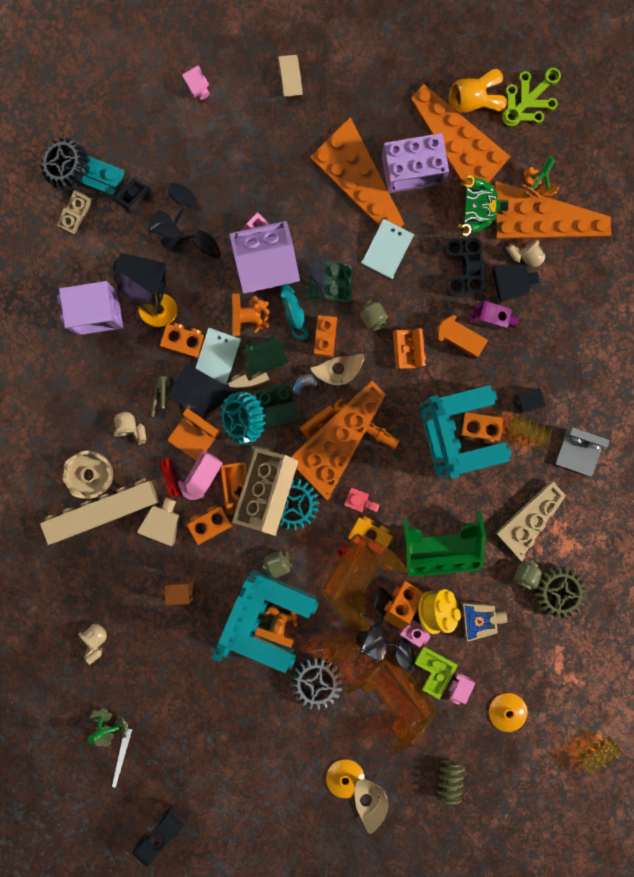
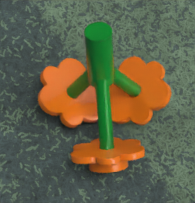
(534, 177)

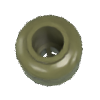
(373, 315)
(277, 564)
(528, 576)

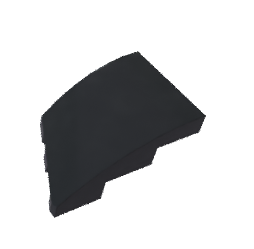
(198, 391)

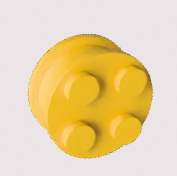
(438, 612)

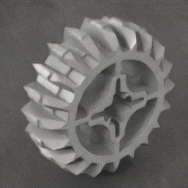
(312, 699)

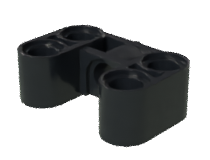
(472, 266)
(168, 827)

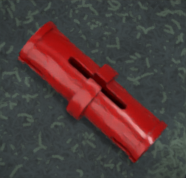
(169, 478)

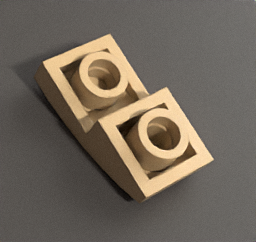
(290, 75)
(75, 212)
(242, 382)

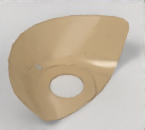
(351, 368)
(375, 813)

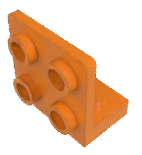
(193, 434)

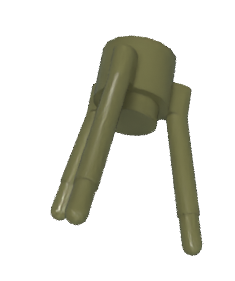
(163, 386)

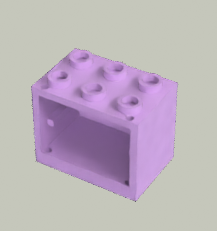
(415, 163)
(265, 257)
(90, 308)

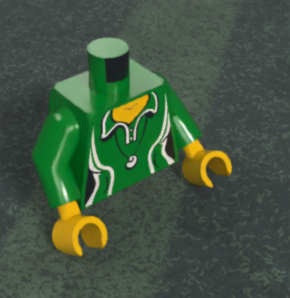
(480, 205)

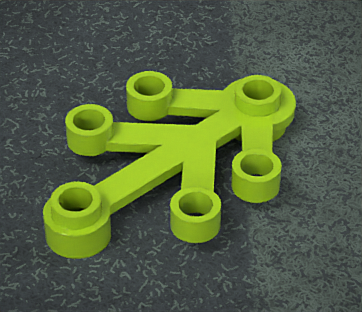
(528, 100)

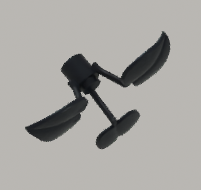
(162, 224)
(372, 640)

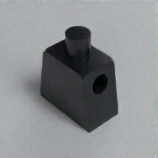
(512, 281)

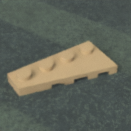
(527, 523)

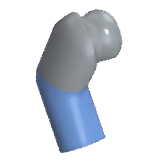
(304, 380)

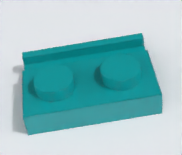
(103, 177)

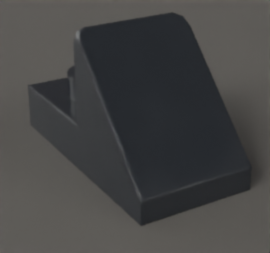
(131, 195)

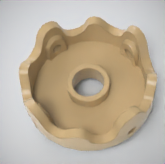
(74, 474)

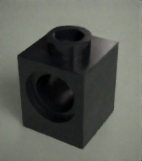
(529, 400)

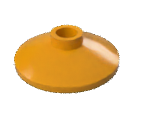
(168, 313)
(501, 705)
(343, 769)

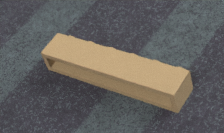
(99, 512)

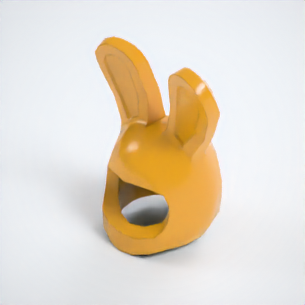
(474, 93)

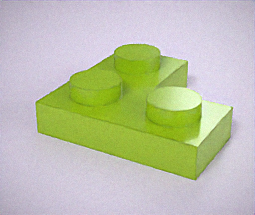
(440, 671)

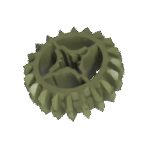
(562, 584)

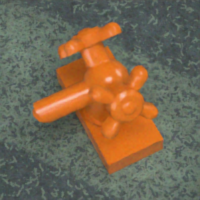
(248, 314)
(276, 630)

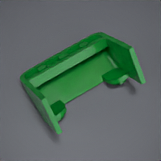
(445, 553)

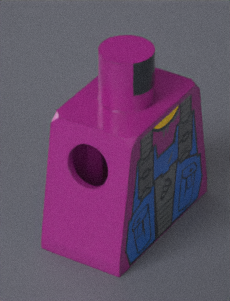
(492, 316)

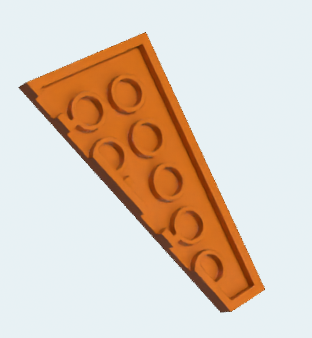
(465, 145)
(354, 172)
(545, 218)
(333, 445)

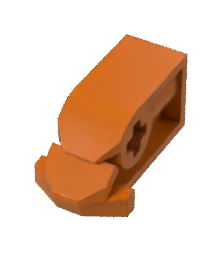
(460, 337)
(232, 477)

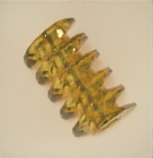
(529, 430)
(600, 756)

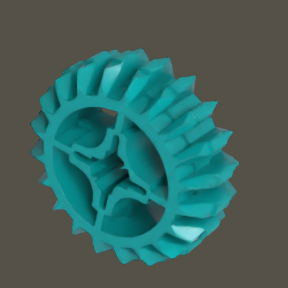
(247, 416)
(304, 517)

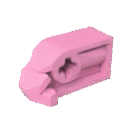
(200, 476)

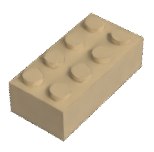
(265, 491)

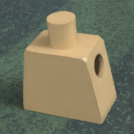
(161, 523)

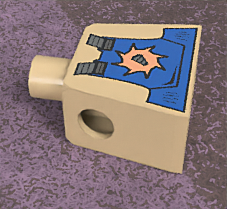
(480, 620)

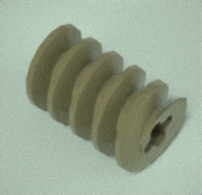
(452, 782)

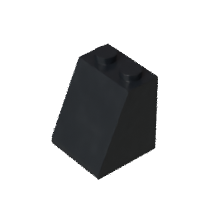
(141, 280)

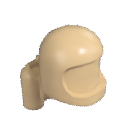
(531, 254)
(126, 425)
(93, 638)

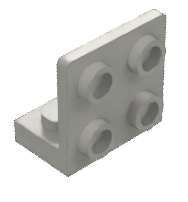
(580, 451)

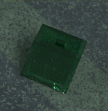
(330, 282)
(265, 355)
(278, 405)

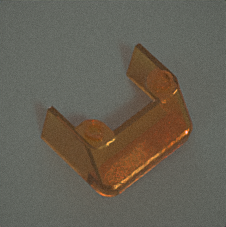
(353, 575)
(403, 698)

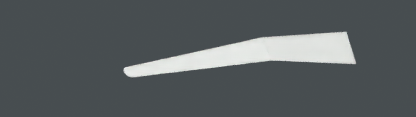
(124, 744)

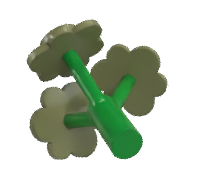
(103, 735)

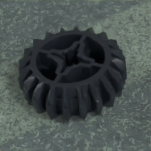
(59, 159)

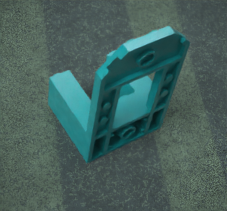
(441, 438)
(244, 620)

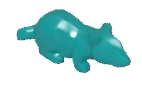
(294, 313)

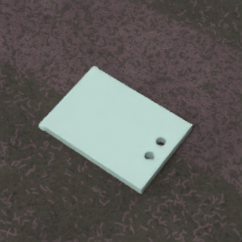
(387, 249)
(218, 355)

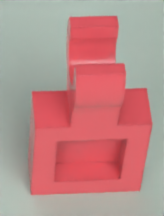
(358, 500)

